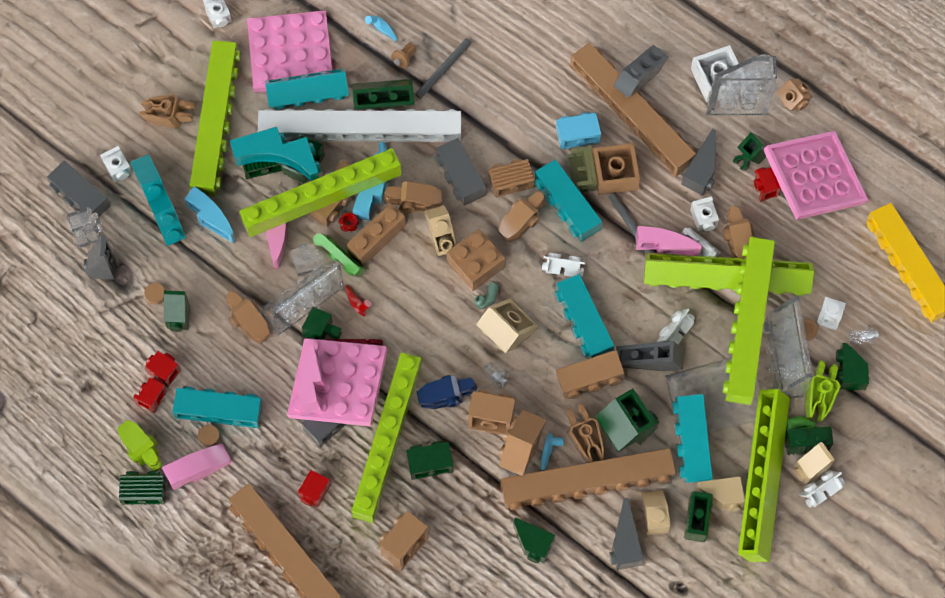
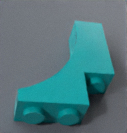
(272, 147)
(158, 199)

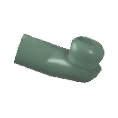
(489, 298)

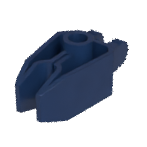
(445, 392)

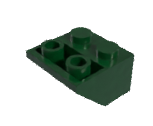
(626, 420)

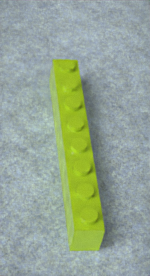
(214, 117)
(320, 192)
(723, 273)
(750, 321)
(386, 438)
(764, 476)

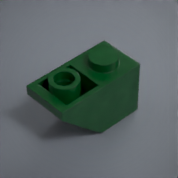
(852, 370)

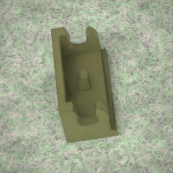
(583, 169)

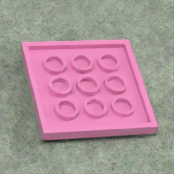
(288, 46)
(815, 175)
(351, 382)

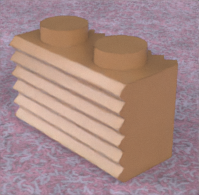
(511, 177)

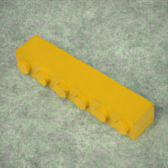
(909, 260)

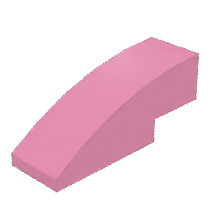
(665, 241)
(277, 243)
(310, 382)
(196, 465)

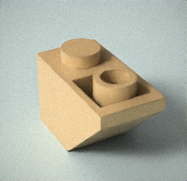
(440, 229)

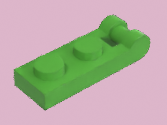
(338, 254)

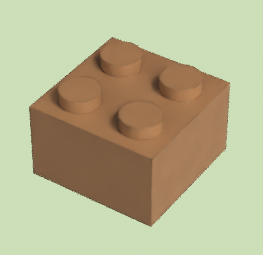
(616, 169)
(475, 259)
(491, 412)
(521, 442)
(403, 540)

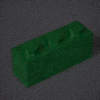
(383, 94)

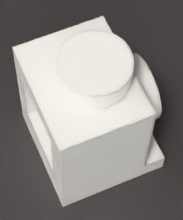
(217, 12)
(116, 164)
(701, 207)
(830, 313)

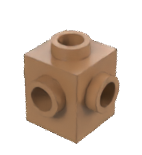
(794, 95)

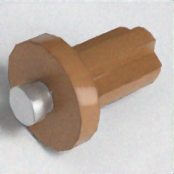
(401, 57)

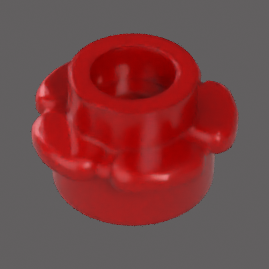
(348, 217)

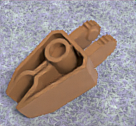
(167, 111)
(413, 196)
(521, 217)
(737, 232)
(246, 316)
(585, 434)

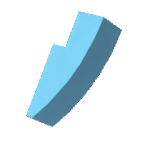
(366, 199)
(209, 214)

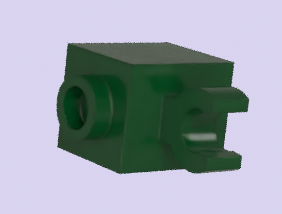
(752, 150)
(319, 324)

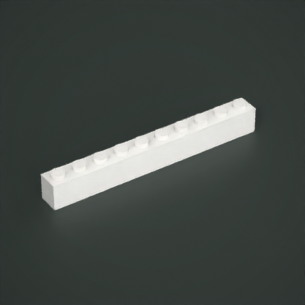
(364, 125)

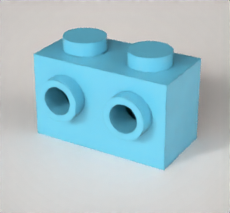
(578, 130)

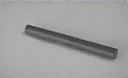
(443, 68)
(625, 216)

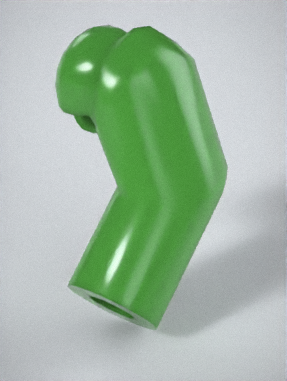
(799, 421)

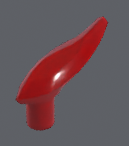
(359, 307)

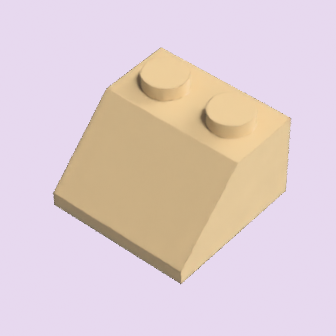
(506, 325)

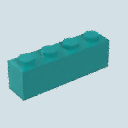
(306, 88)
(567, 200)
(583, 316)
(217, 407)
(693, 438)

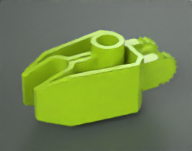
(821, 392)
(140, 446)

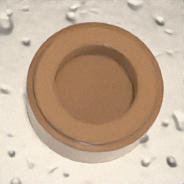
(154, 293)
(811, 329)
(209, 435)

